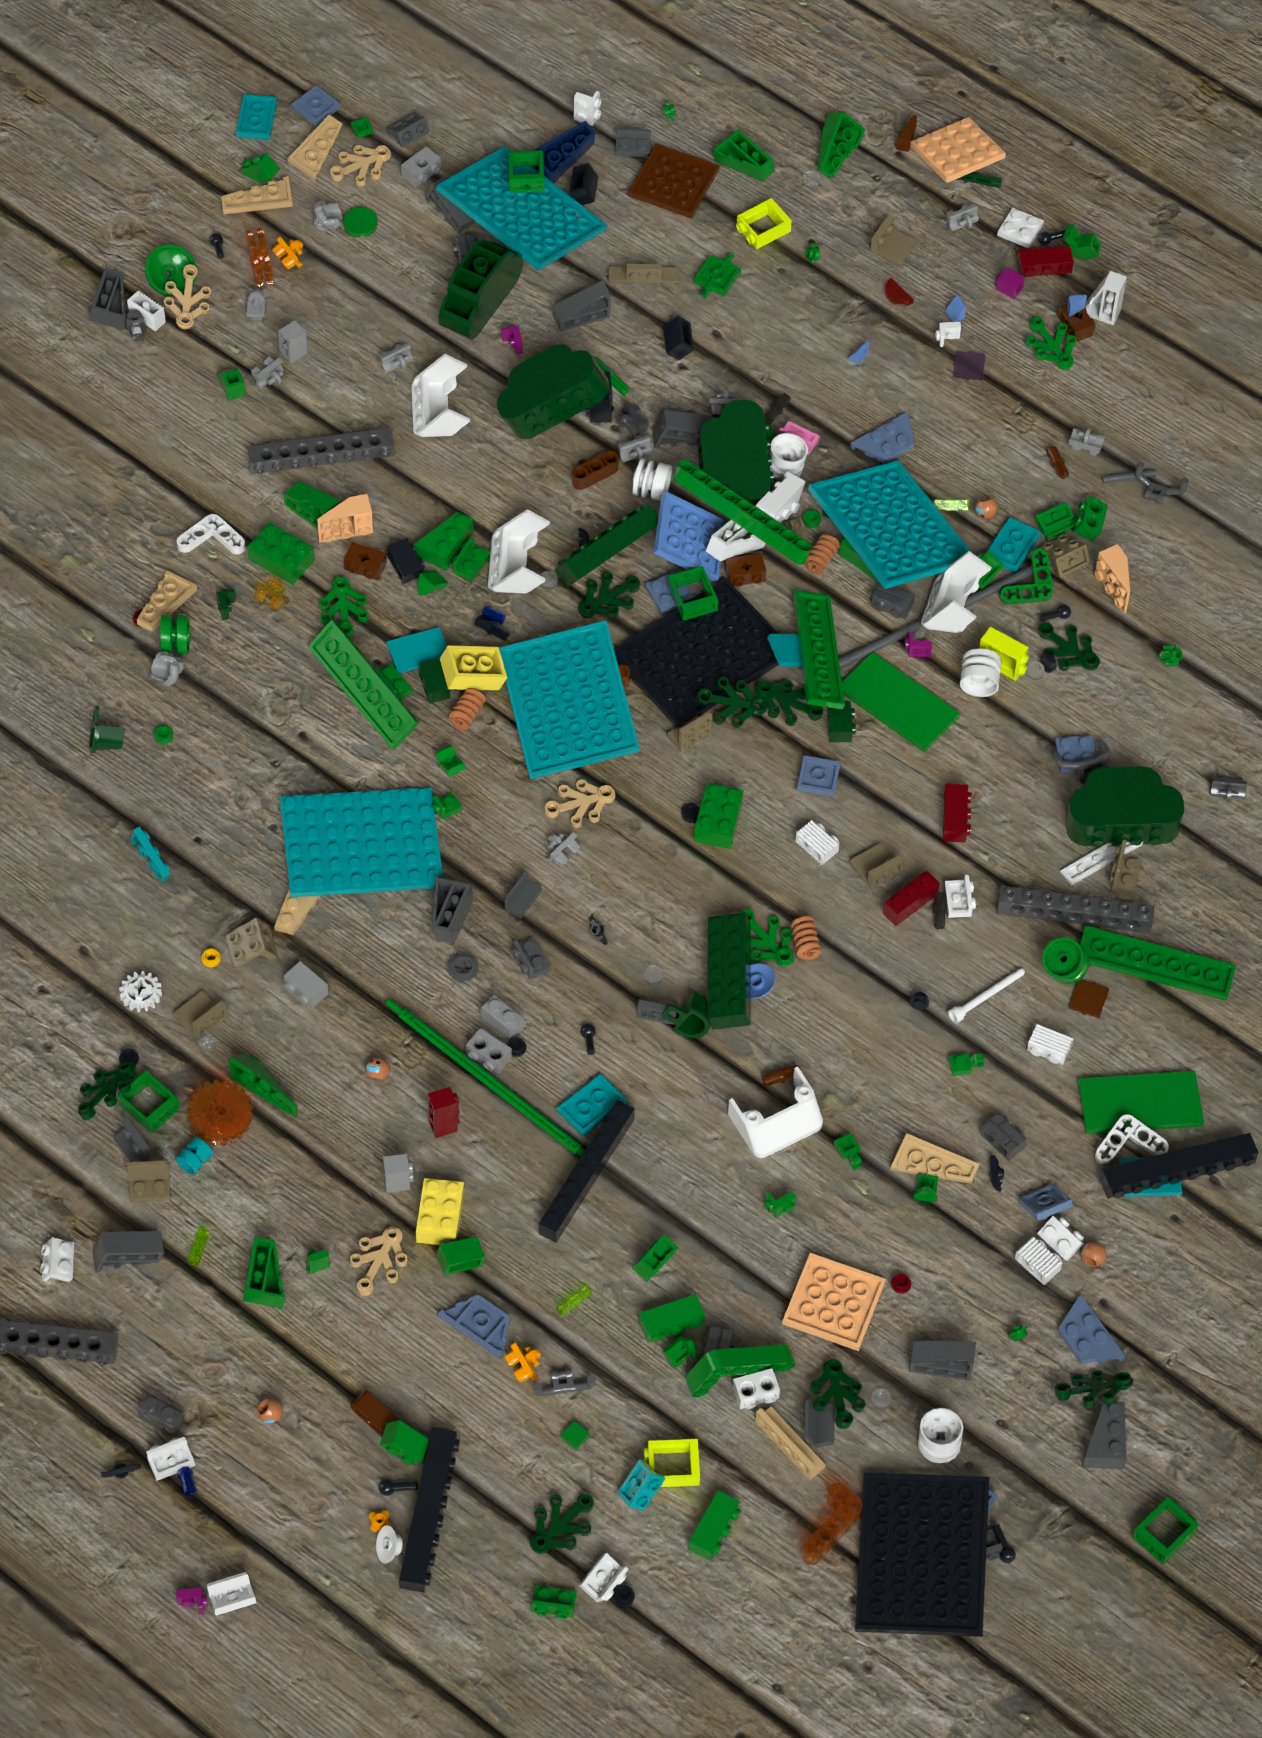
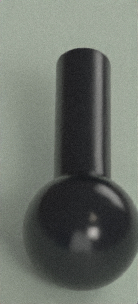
(1045, 238)
(217, 240)
(1062, 611)
(588, 1032)
(387, 1487)
(1008, 1553)

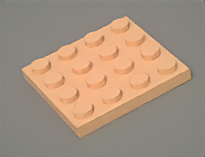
(957, 149)
(834, 1301)

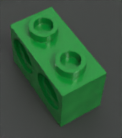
(1090, 518)
(655, 1258)

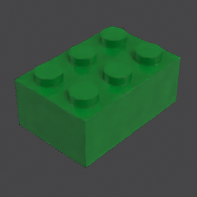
(281, 553)
(718, 815)

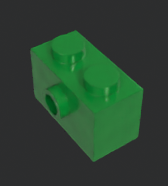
(460, 1255)
(404, 1442)

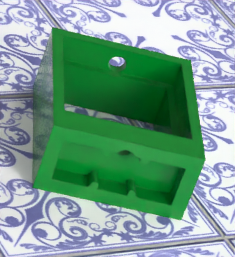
(518, 182)
(698, 607)
(161, 1114)
(1154, 1546)

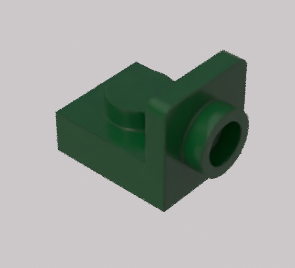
(224, 601)

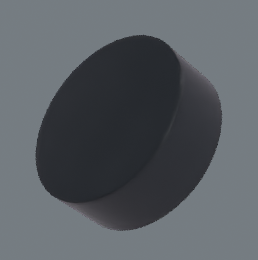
(1048, 662)
(690, 812)

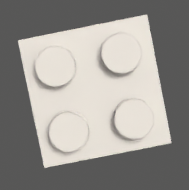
(1020, 228)

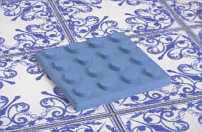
(685, 534)

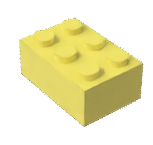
(473, 667)
(439, 1211)

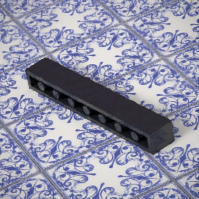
(1178, 1166)
(586, 1171)
(428, 1510)

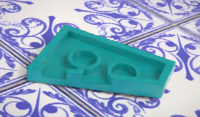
(145, 848)

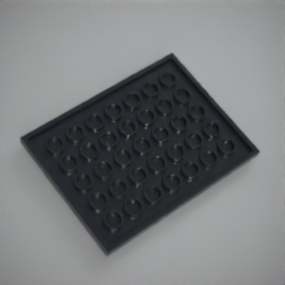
(682, 657)
(923, 1554)

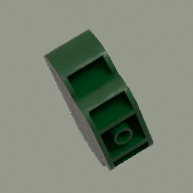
(479, 287)
(551, 390)
(737, 450)
(1124, 806)

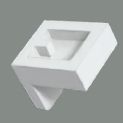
(947, 330)

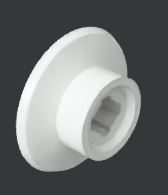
(388, 1544)

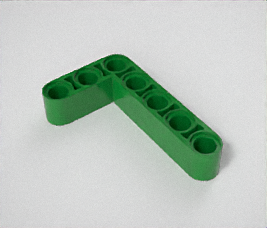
(736, 1362)

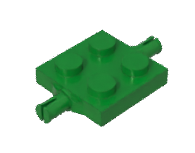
(717, 275)

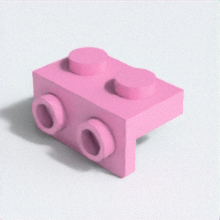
(809, 437)

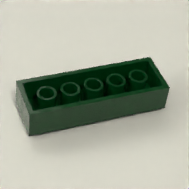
(606, 544)
(729, 971)

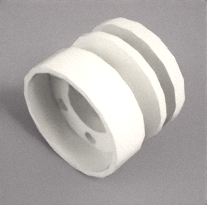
(788, 455)
(651, 479)
(980, 672)
(940, 1435)

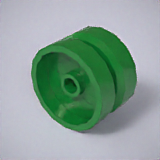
(176, 633)
(1065, 950)

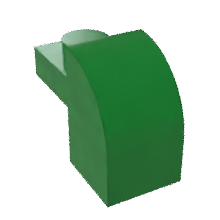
(1082, 246)

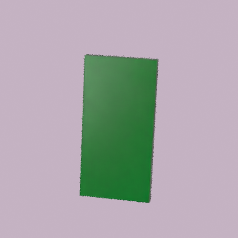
(898, 702)
(1153, 1099)

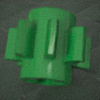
(1171, 655)

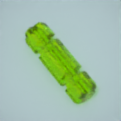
(952, 504)
(198, 1247)
(574, 1300)

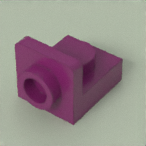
(513, 335)
(918, 648)
(192, 1596)

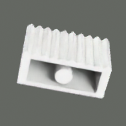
(152, 312)
(817, 842)
(1050, 1044)
(1038, 1260)

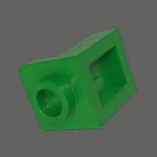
(446, 805)

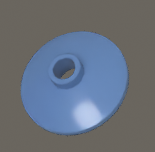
(765, 976)

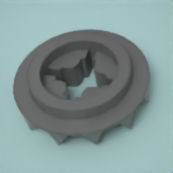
(456, 964)

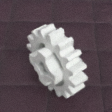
(132, 988)

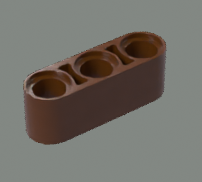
(595, 470)
(372, 1412)

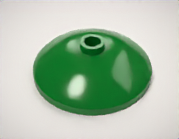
(170, 259)

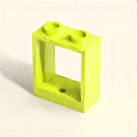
(766, 208)
(1010, 647)
(676, 1446)

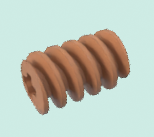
(822, 553)
(467, 709)
(805, 938)

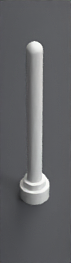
(957, 1013)

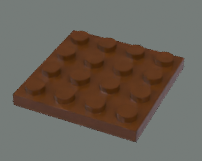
(673, 181)

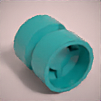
(192, 1158)

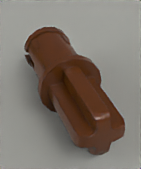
(1057, 462)
(778, 1076)

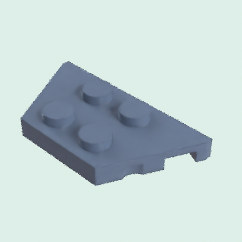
(887, 440)
(480, 1322)
(1087, 1335)

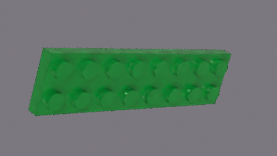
(818, 649)
(363, 684)
(1158, 963)

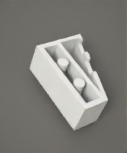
(1107, 298)
(783, 499)
(732, 541)

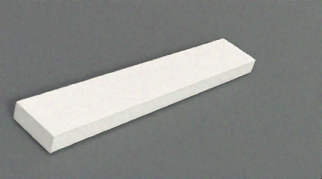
(1093, 862)

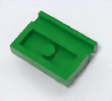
(1056, 521)

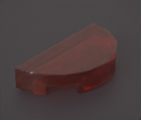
(896, 294)

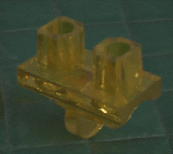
(277, 598)

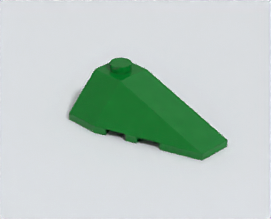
(838, 140)
(254, 1077)

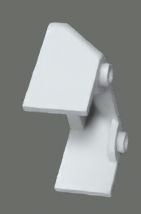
(430, 399)
(509, 554)
(949, 593)
(782, 1128)

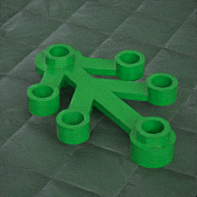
(1063, 360)
(343, 604)
(769, 941)

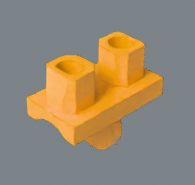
(294, 248)
(518, 1355)

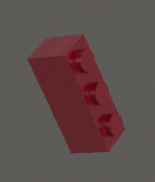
(1045, 261)
(956, 813)
(910, 898)
(443, 1112)

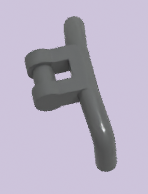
(1154, 487)
(1090, 764)
(567, 1387)

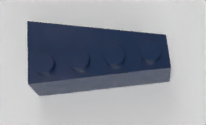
(566, 150)

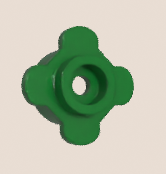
(669, 110)
(813, 253)
(1018, 1333)

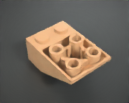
(346, 520)
(1114, 575)

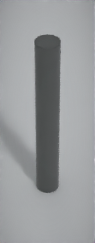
(1127, 476)

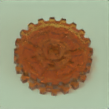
(259, 257)
(219, 1097)

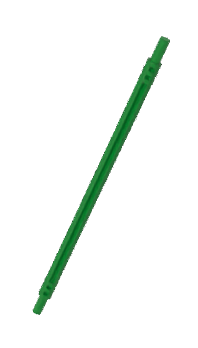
(485, 1077)

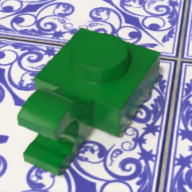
(962, 1064)
(849, 1148)

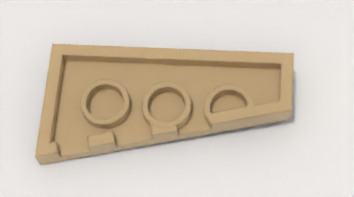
(316, 147)
(266, 197)
(169, 596)
(294, 912)
(922, 1157)

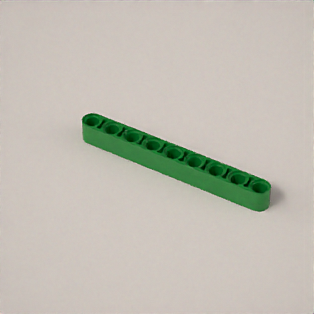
(742, 512)

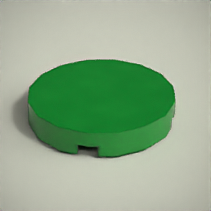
(360, 222)

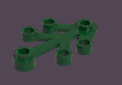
(608, 598)
(1070, 649)
(767, 692)
(733, 702)
(125, 1072)
(834, 1371)
(1095, 1386)
(560, 1526)

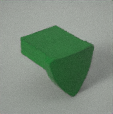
(429, 582)
(926, 1188)
(317, 1261)

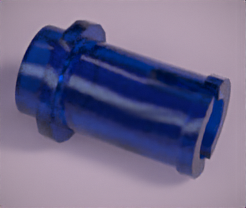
(493, 614)
(187, 1481)

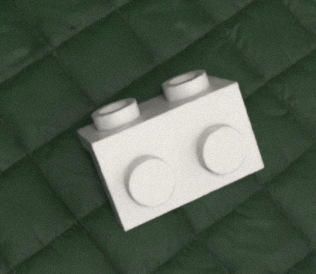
(587, 108)
(959, 897)
(1061, 1237)
(57, 1260)
(169, 1458)
(603, 1578)
(231, 1593)

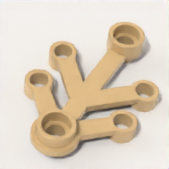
(379, 155)
(186, 300)
(582, 801)
(379, 1257)

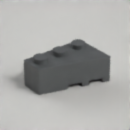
(454, 216)
(109, 300)
(583, 307)
(678, 428)
(450, 908)
(126, 1248)
(943, 1358)
(1108, 1440)

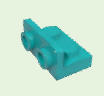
(640, 1486)

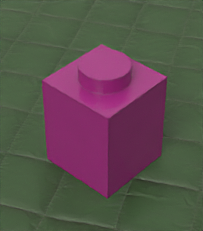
(1010, 282)

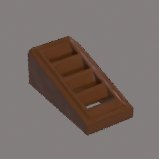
(904, 139)

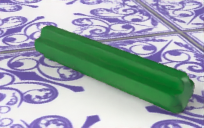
(617, 383)

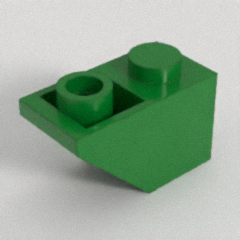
(259, 168)
(232, 383)

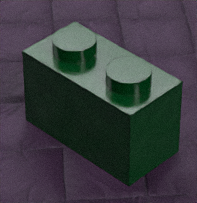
(433, 681)
(840, 723)

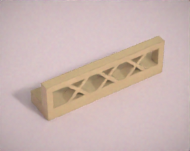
(789, 1442)

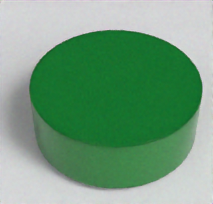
(812, 518)
(163, 734)

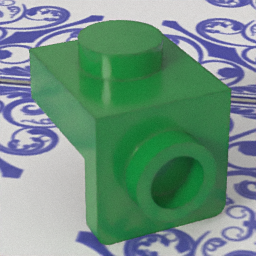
(448, 761)
(782, 1205)
(680, 1350)

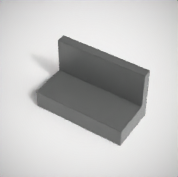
(522, 896)
(819, 1425)

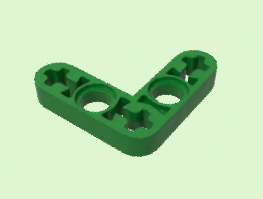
(1039, 584)

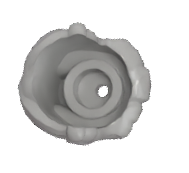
(327, 216)
(166, 668)

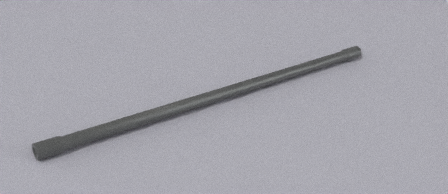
(846, 660)

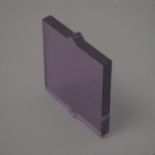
(969, 365)

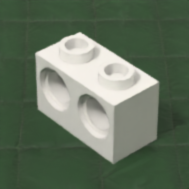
(754, 1384)

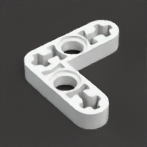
(211, 530)
(1131, 1133)

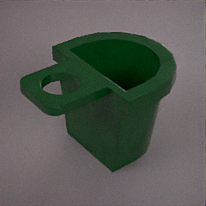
(104, 736)
(692, 1017)

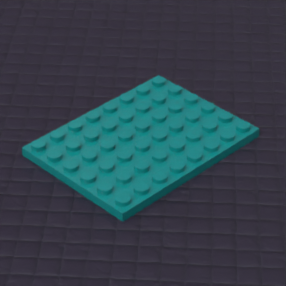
(530, 223)
(890, 523)
(568, 700)
(360, 842)

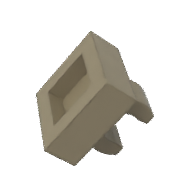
(797, 527)

